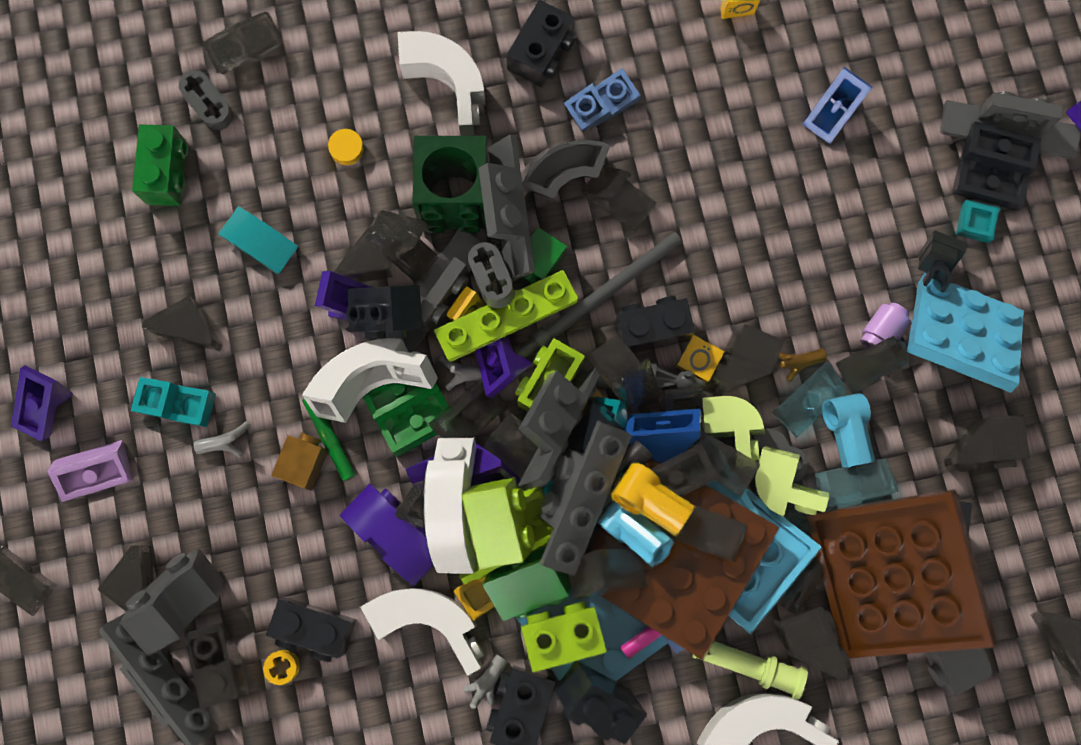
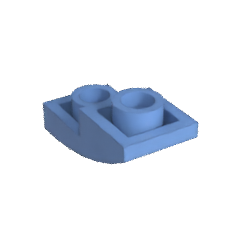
(603, 101)

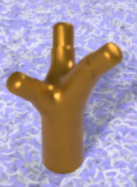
(801, 361)

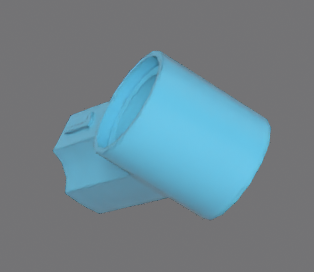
(849, 420)
(637, 533)

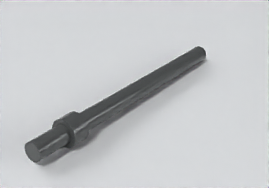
(545, 336)

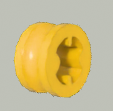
(272, 662)

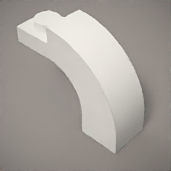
(440, 58)
(361, 369)
(444, 511)
(430, 608)
(760, 712)

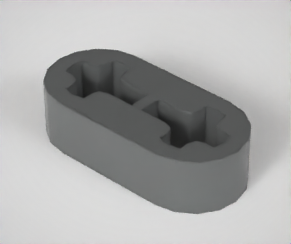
(211, 96)
(484, 278)

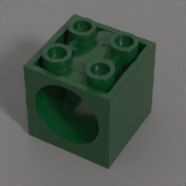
(443, 158)

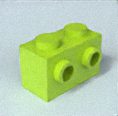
(555, 357)
(498, 523)
(563, 636)

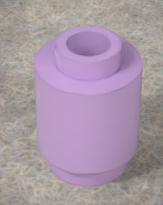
(885, 323)

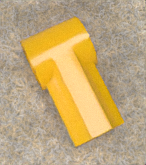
(643, 494)

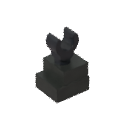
(940, 257)

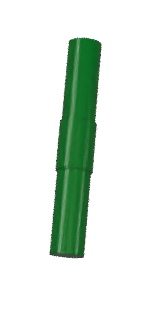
(331, 444)

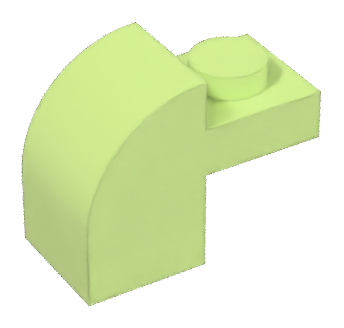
(734, 418)
(776, 484)

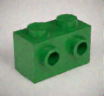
(159, 165)
(526, 586)

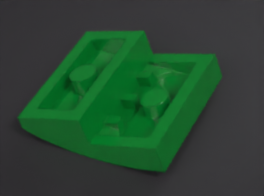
(405, 413)

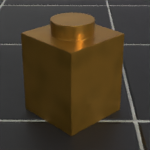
(300, 461)

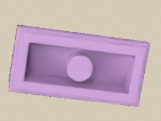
(90, 471)

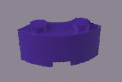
(398, 541)

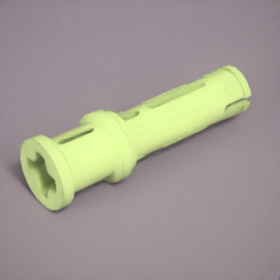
(767, 671)

